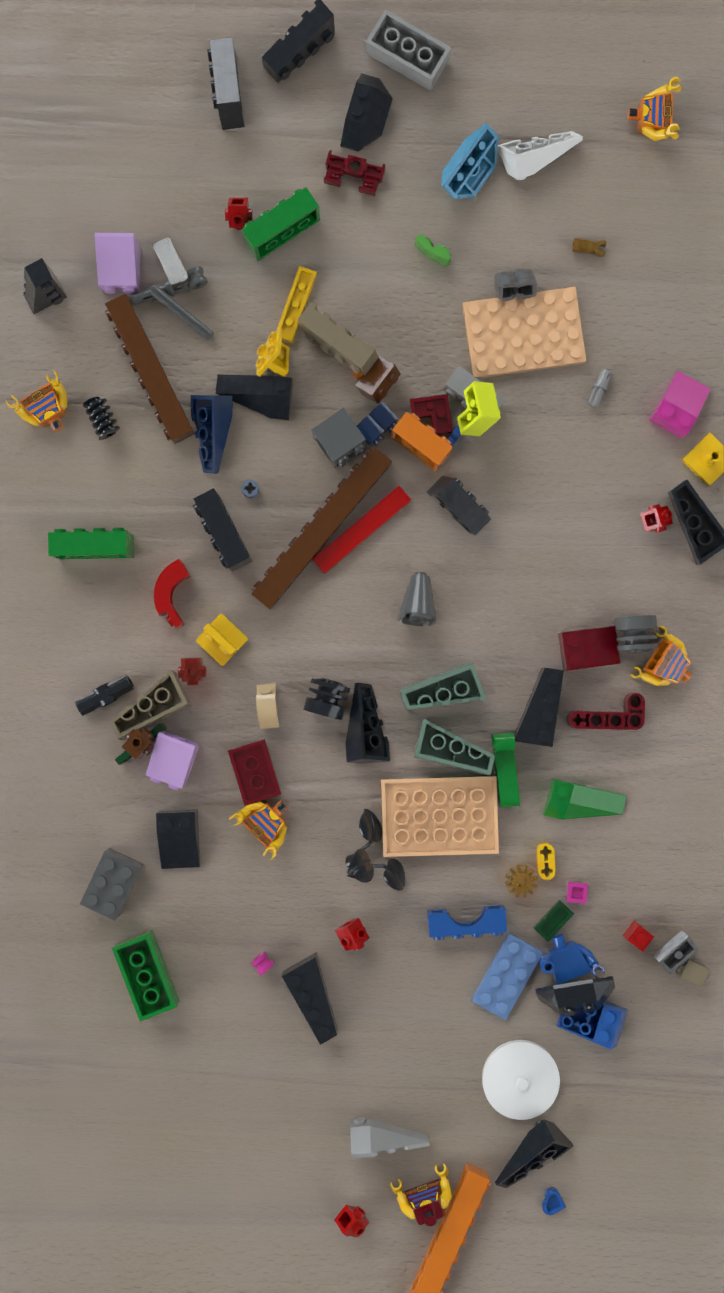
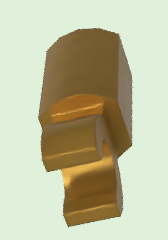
(588, 246)

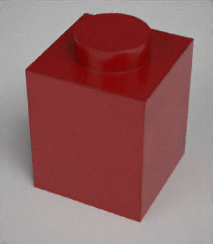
(638, 936)

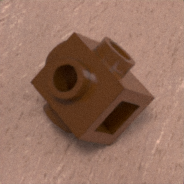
(139, 743)

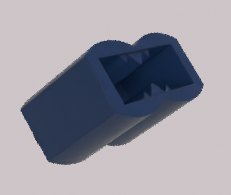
(377, 423)

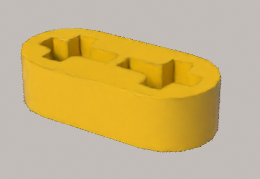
(541, 861)

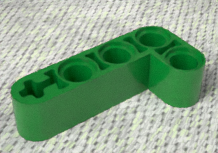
(505, 769)

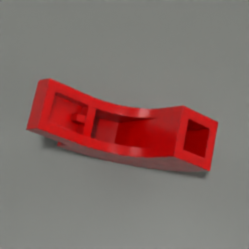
(164, 588)

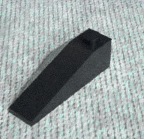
(539, 1145)

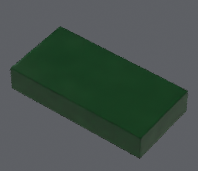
(553, 920)

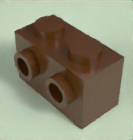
(378, 380)

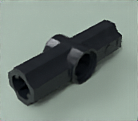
(104, 695)

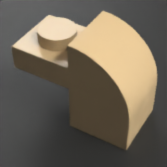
(267, 706)

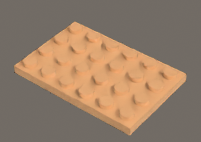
(524, 333)
(439, 816)

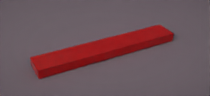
(361, 529)

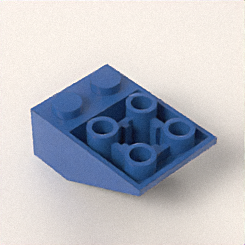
(600, 1026)

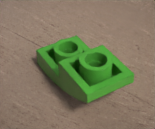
(438, 253)

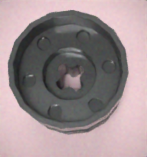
(636, 633)

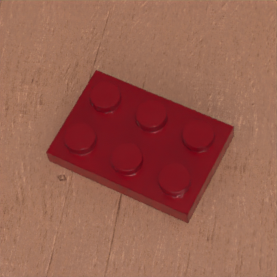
(254, 772)

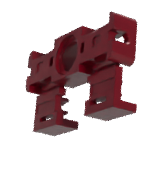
(338, 165)

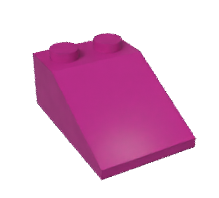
(680, 405)

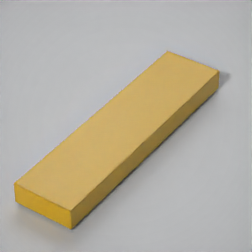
(296, 303)

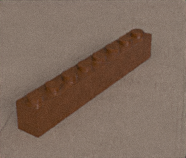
(150, 369)

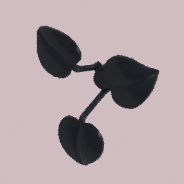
(359, 862)

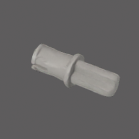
(599, 388)

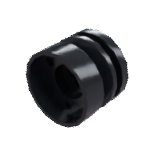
(326, 698)

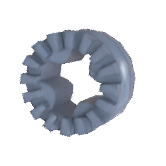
(254, 493)

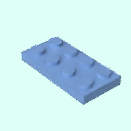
(507, 976)

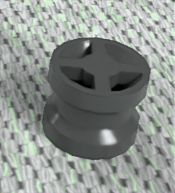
(197, 278)

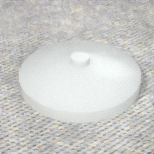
(520, 1079)

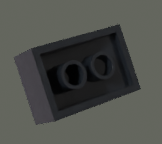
(178, 838)

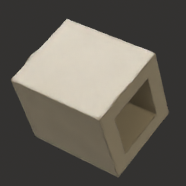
(693, 972)

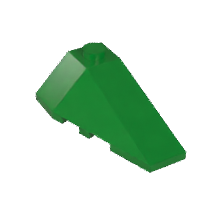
(576, 801)

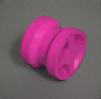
(262, 963)

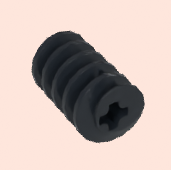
(100, 417)

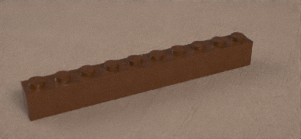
(321, 529)

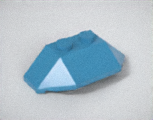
(471, 164)

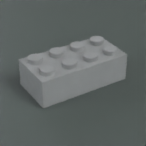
(408, 50)

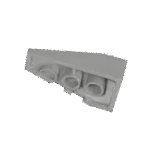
(373, 1136)

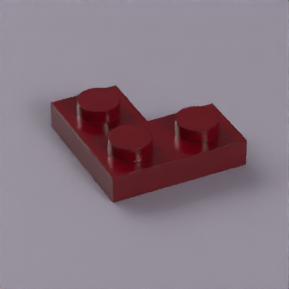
(435, 407)

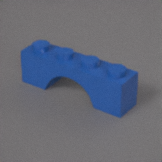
(490, 921)

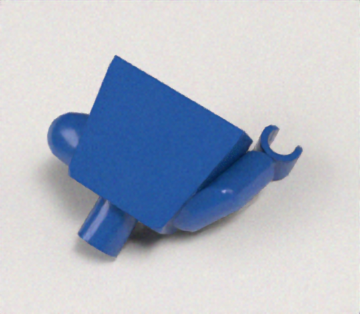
(568, 960)

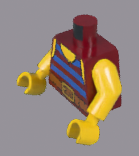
(427, 1201)

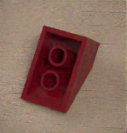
(588, 648)

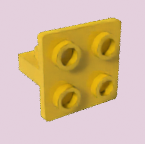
(273, 355)
(221, 639)

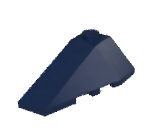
(213, 421)

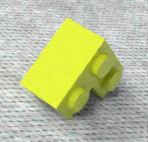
(481, 409)

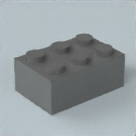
(111, 884)

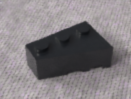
(41, 286)
(460, 504)

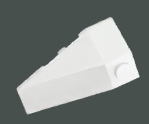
(530, 157)

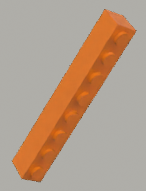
(452, 1231)

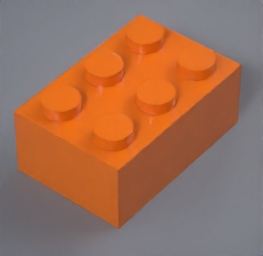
(421, 441)

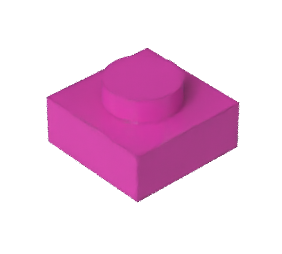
(576, 892)

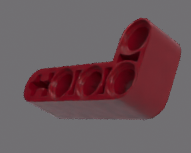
(605, 716)

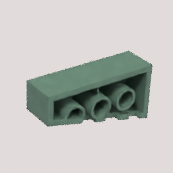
(444, 688)
(445, 748)

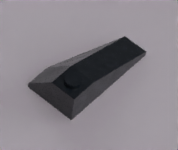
(261, 394)
(365, 736)

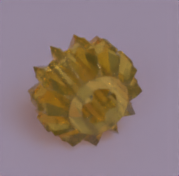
(513, 880)

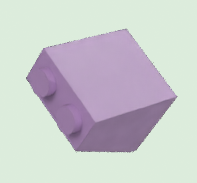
(118, 262)
(172, 760)

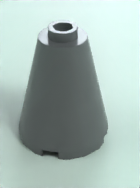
(418, 602)

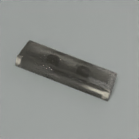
(171, 263)

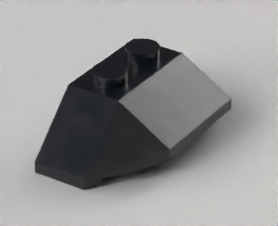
(366, 113)
(577, 996)

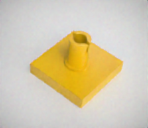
(706, 459)

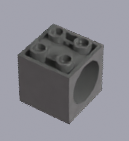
(339, 438)

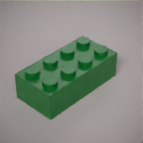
(281, 223)
(90, 545)
(146, 975)

